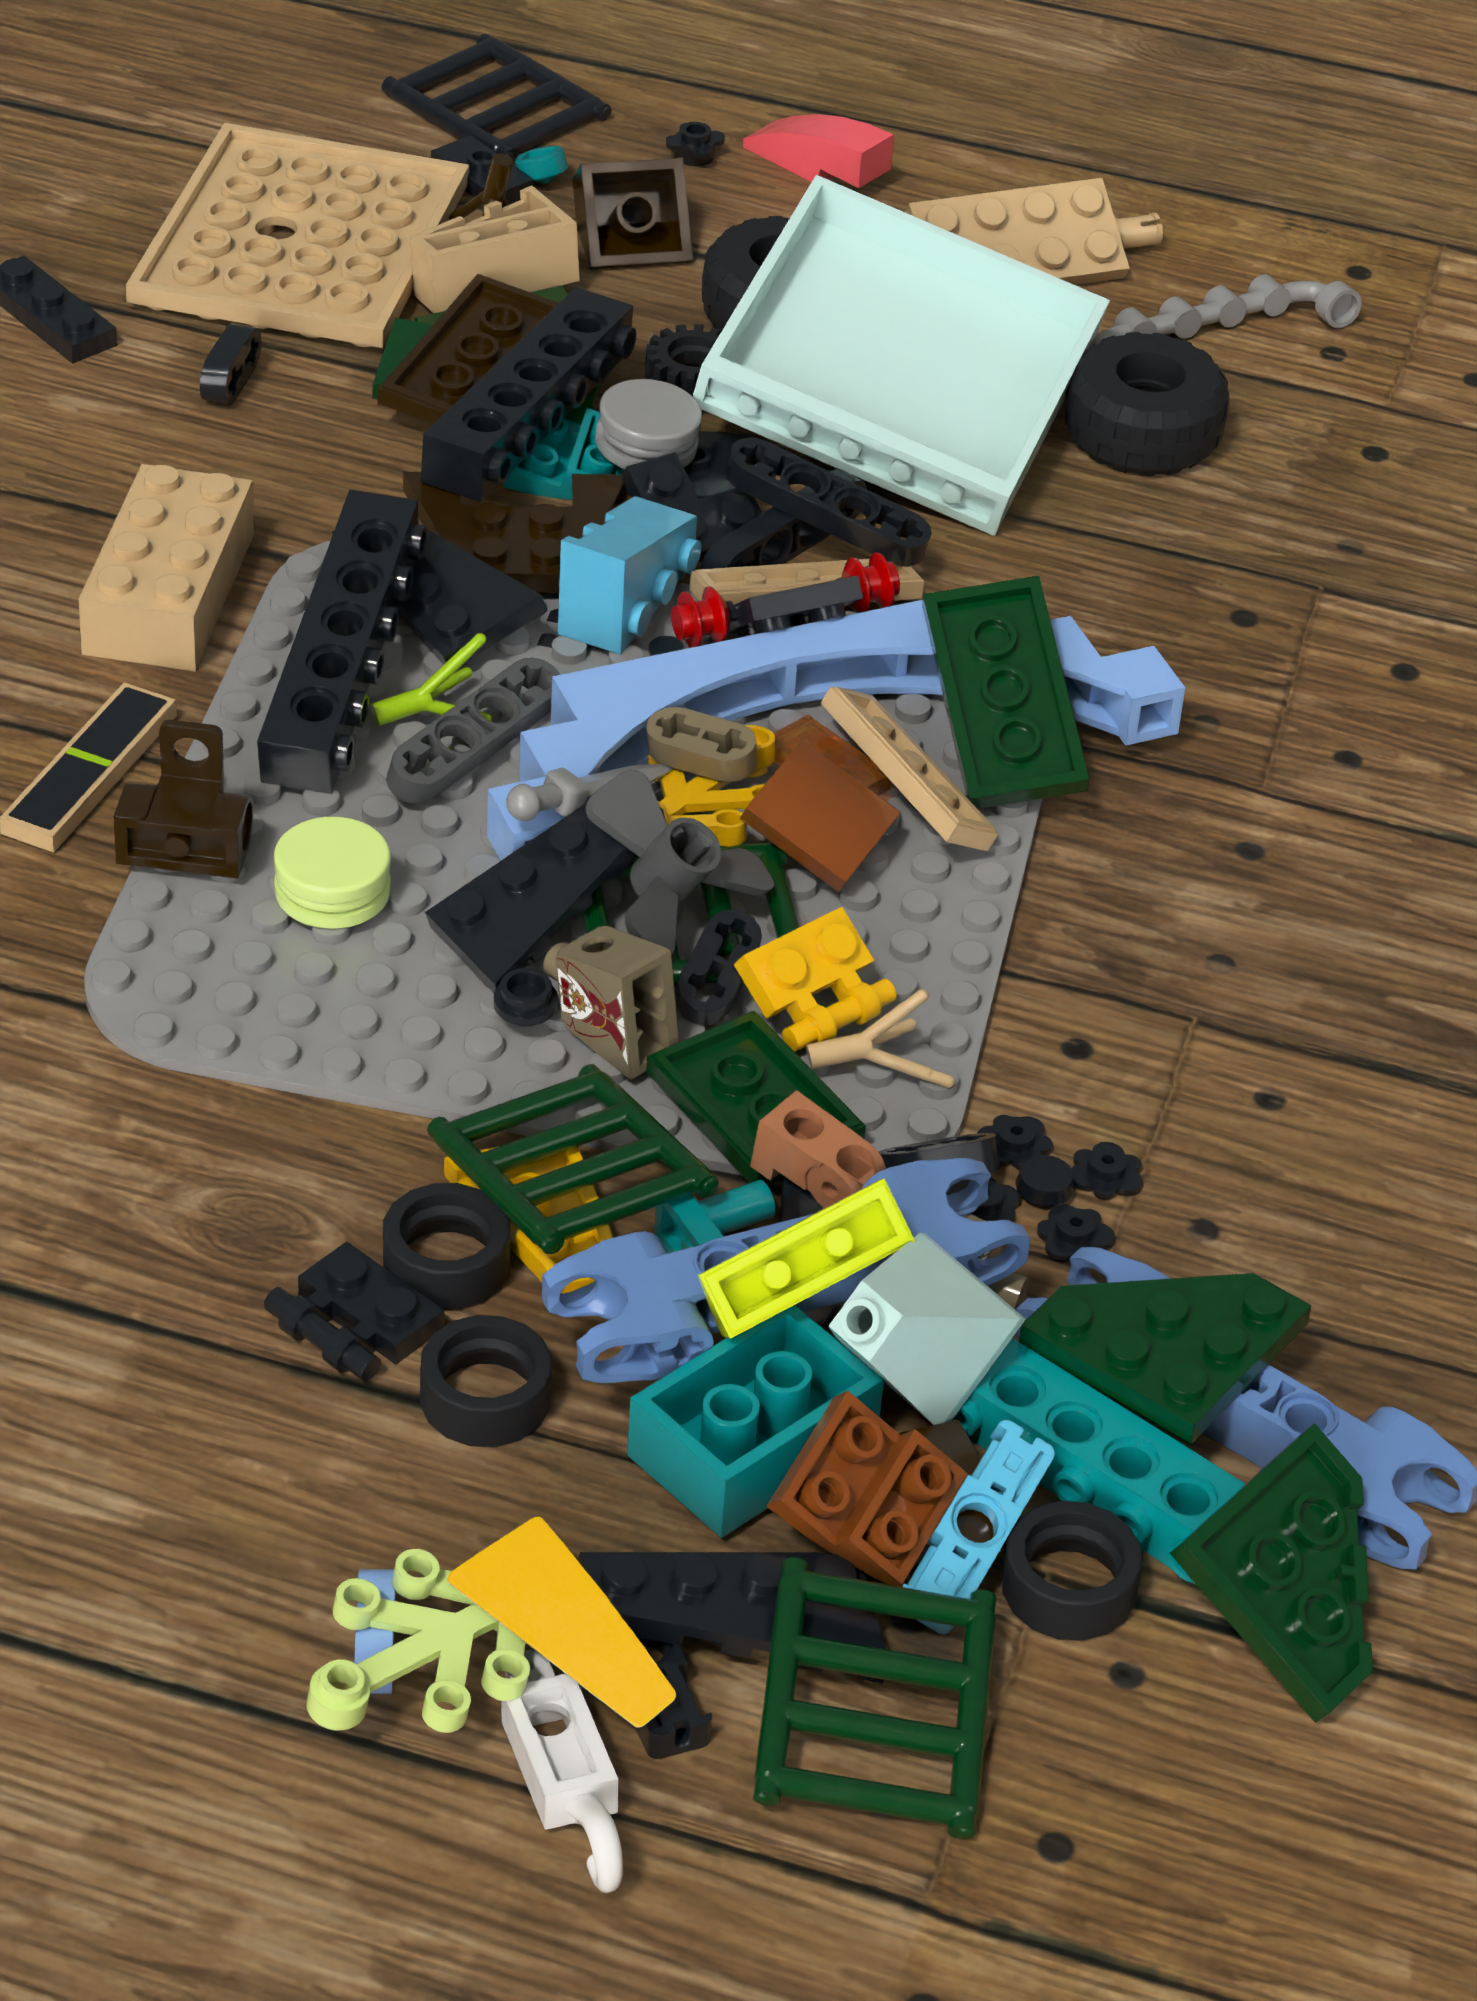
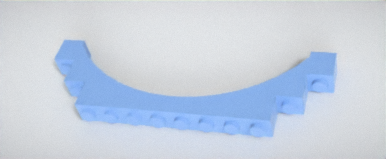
(605, 709)

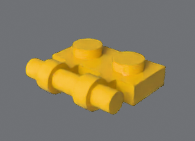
(807, 962)

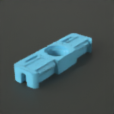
(999, 1491)

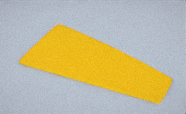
(560, 1611)

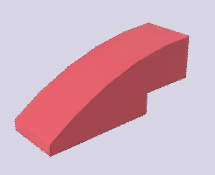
(825, 147)

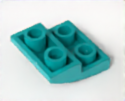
(560, 455)

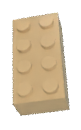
(167, 567)

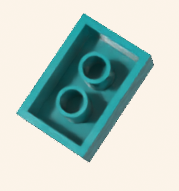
(740, 1415)

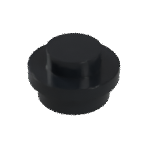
(525, 997)

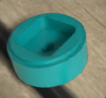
(543, 163)

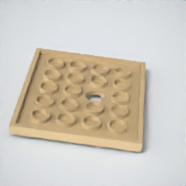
(350, 246)

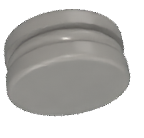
(646, 422)

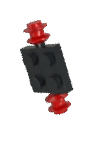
(786, 608)

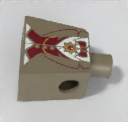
(616, 995)

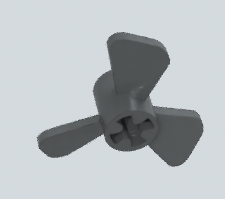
(671, 856)

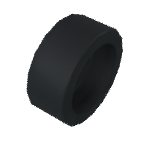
(443, 1209)
(485, 1419)
(1064, 1611)

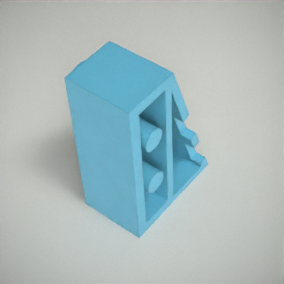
(623, 572)

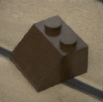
(633, 213)

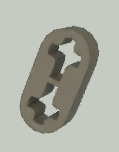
(702, 744)

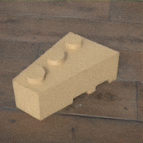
(520, 245)

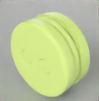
(332, 872)

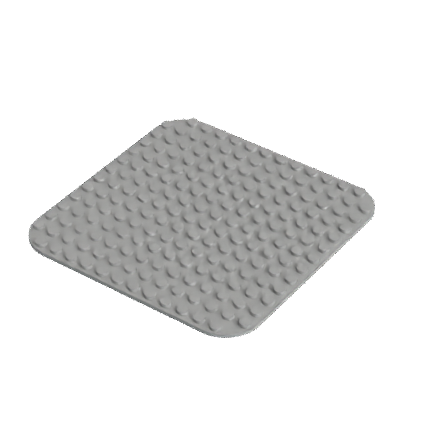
(391, 1019)

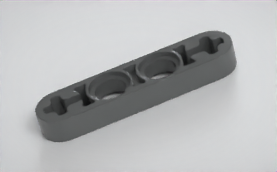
(468, 724)

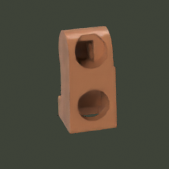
(813, 1151)

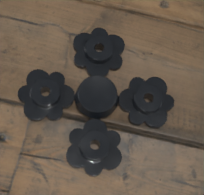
(1051, 1182)

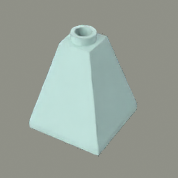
(926, 1327)

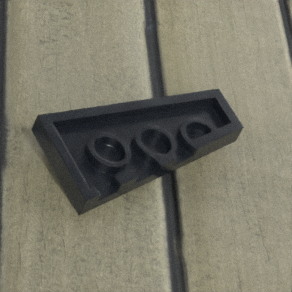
(722, 1598)

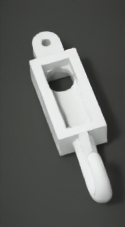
(568, 1771)

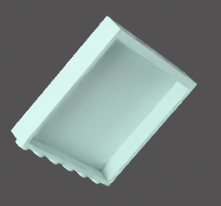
(900, 354)

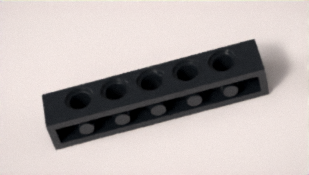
(527, 394)
(341, 642)

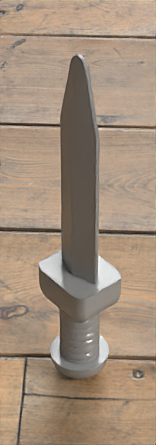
(566, 792)

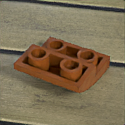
(820, 815)
(867, 1490)

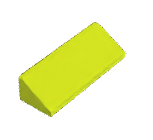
(804, 1259)

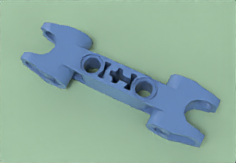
(661, 1308)
(1387, 1449)

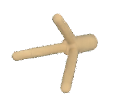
(861, 1045)

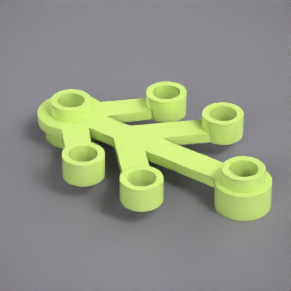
(433, 1636)

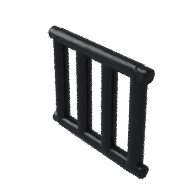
(516, 68)

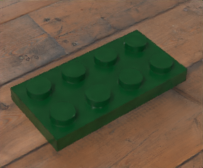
(1005, 692)

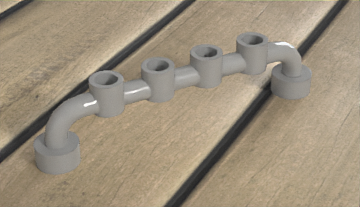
(1334, 303)

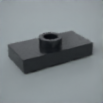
(479, 158)

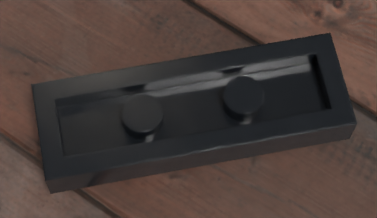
(53, 311)

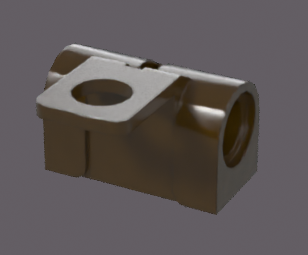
(187, 816)

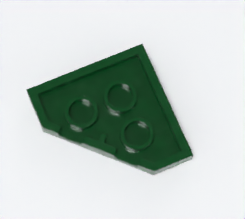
(1168, 1344)
(1292, 1571)

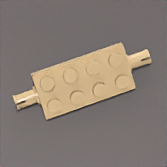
(1050, 227)

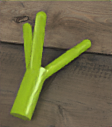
(421, 698)

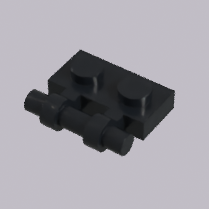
(369, 1304)

